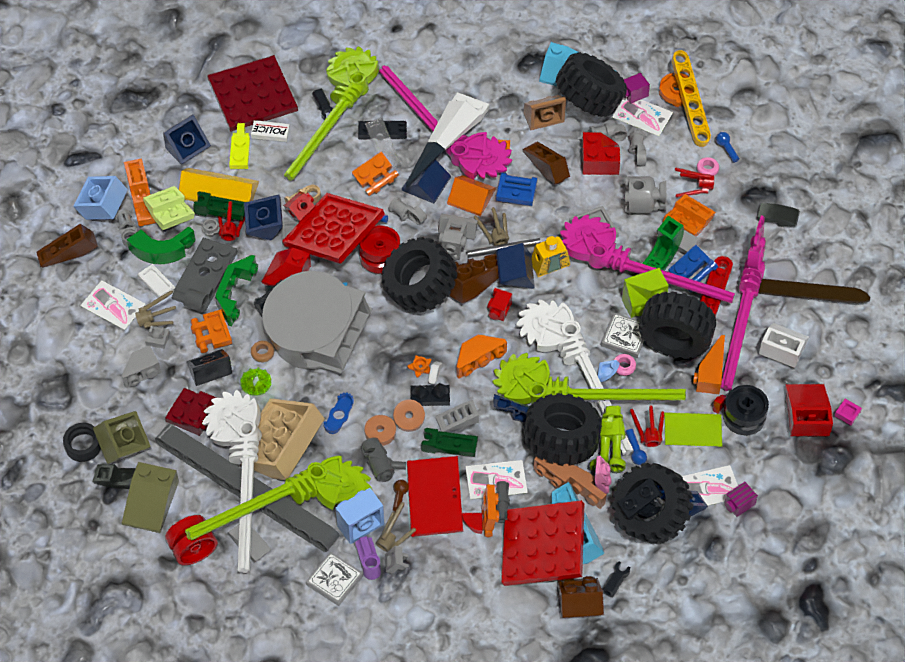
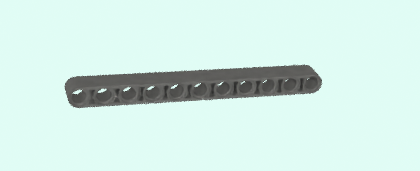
(229, 476)

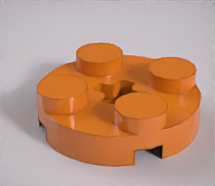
(667, 90)

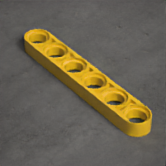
(691, 98)

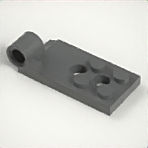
(197, 290)

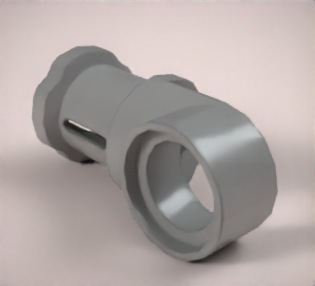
(610, 131)
(637, 146)
(415, 214)
(131, 228)

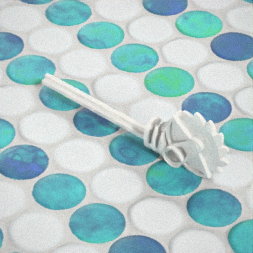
(549, 329)
(229, 423)

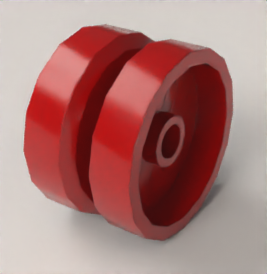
(377, 247)
(190, 551)

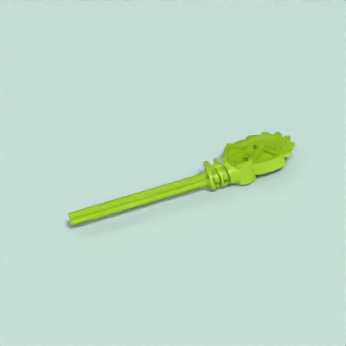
(350, 74)
(525, 377)
(328, 481)

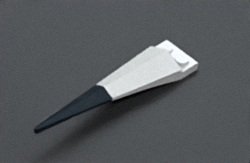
(456, 120)

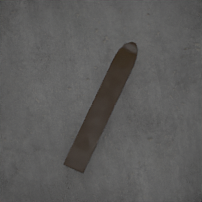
(813, 291)

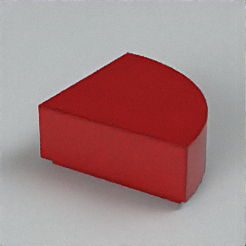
(719, 403)
(473, 521)

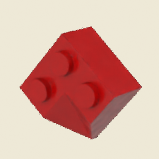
(599, 154)

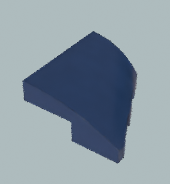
(518, 409)

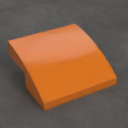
(691, 214)

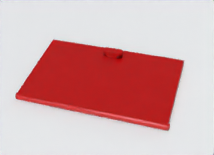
(431, 496)

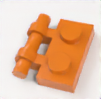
(372, 170)
(217, 330)
(491, 515)

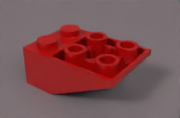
(808, 410)

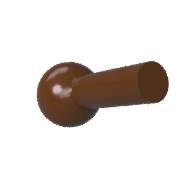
(400, 488)

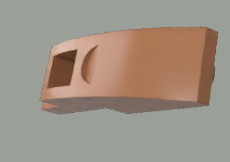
(580, 480)

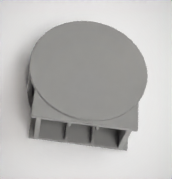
(315, 320)

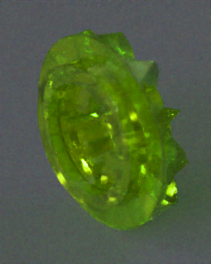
(260, 387)

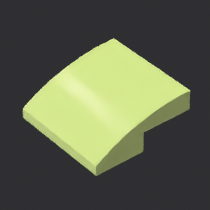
(168, 207)

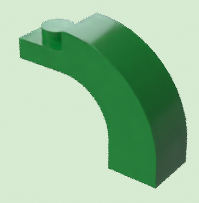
(667, 244)
(158, 251)

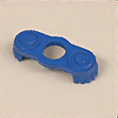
(344, 404)

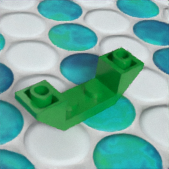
(240, 269)

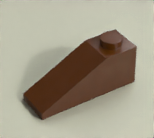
(548, 162)
(69, 246)

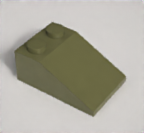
(150, 497)

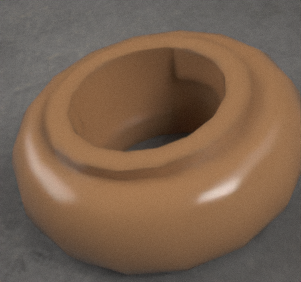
(262, 345)

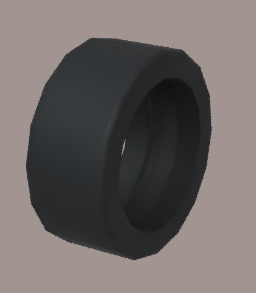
(81, 455)

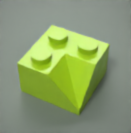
(640, 289)

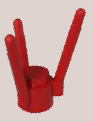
(705, 181)
(229, 230)
(651, 437)

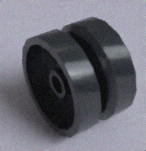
(745, 410)

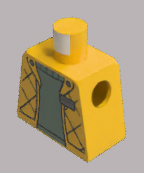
(549, 256)

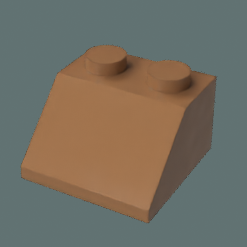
(545, 112)

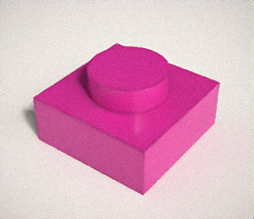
(848, 412)

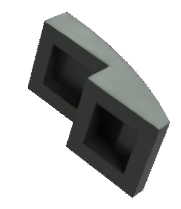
(783, 215)
(112, 476)

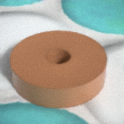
(412, 407)
(381, 422)

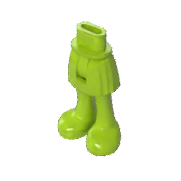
(614, 431)

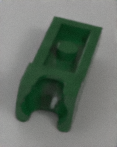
(218, 206)
(449, 443)

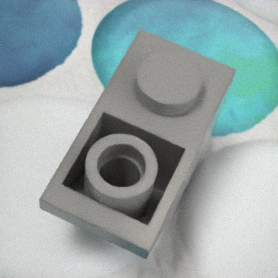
(140, 367)

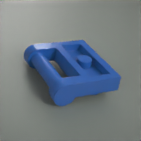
(516, 193)
(691, 262)

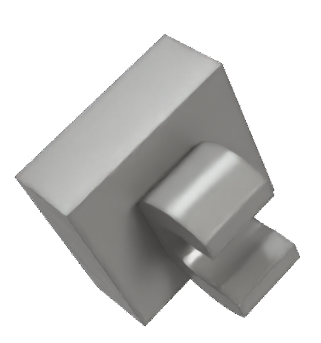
(157, 337)
(394, 560)

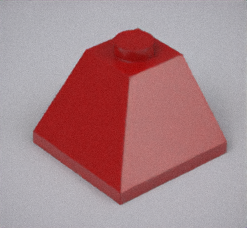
(286, 264)

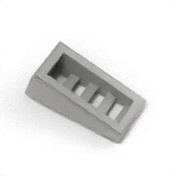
(455, 412)

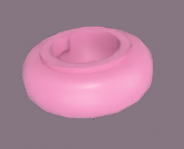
(708, 161)
(628, 359)

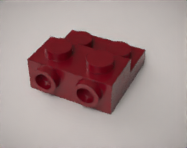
(189, 411)

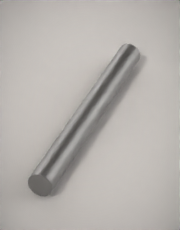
(492, 249)

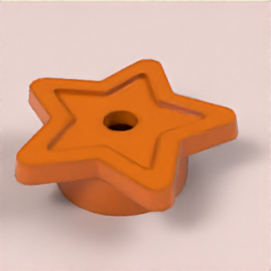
(420, 361)

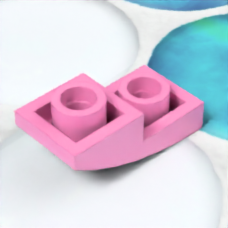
(602, 475)

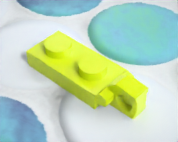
(240, 148)

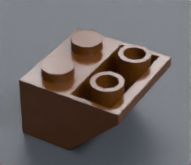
(580, 597)

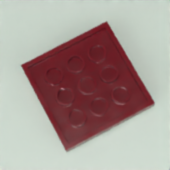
(252, 92)

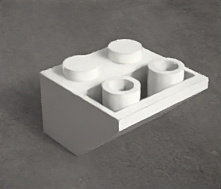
(783, 345)

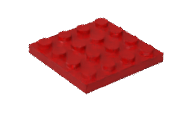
(333, 227)
(543, 543)

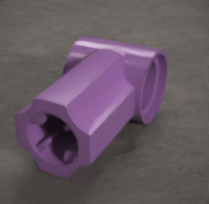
(368, 557)

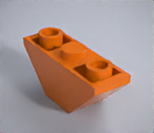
(478, 353)

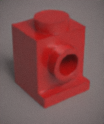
(294, 203)
(499, 304)

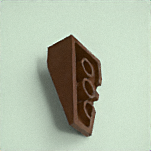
(474, 277)

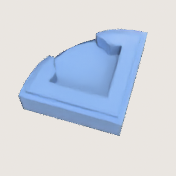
(607, 369)

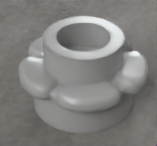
(210, 223)

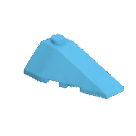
(553, 62)
(591, 545)

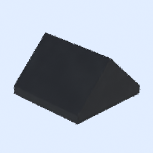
(210, 367)

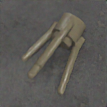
(499, 235)
(145, 317)
(387, 539)

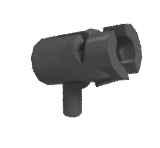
(381, 465)

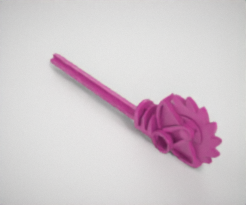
(472, 153)
(595, 243)
(749, 288)

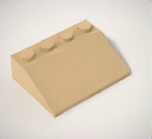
(286, 433)

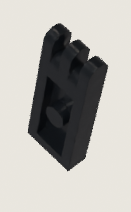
(396, 130)

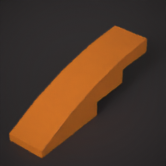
(139, 189)

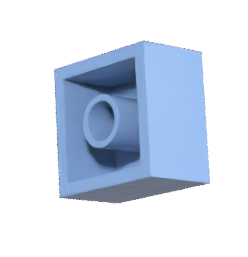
(100, 197)
(359, 515)

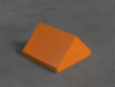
(470, 195)

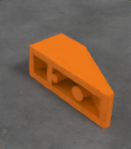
(710, 369)

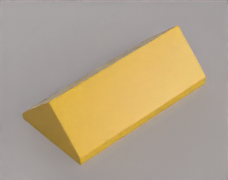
(217, 184)

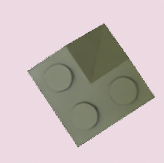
(121, 437)

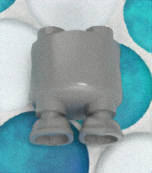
(643, 196)

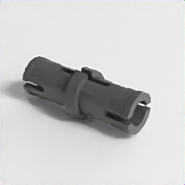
(503, 500)

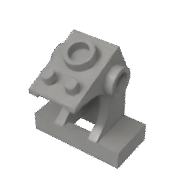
(455, 239)

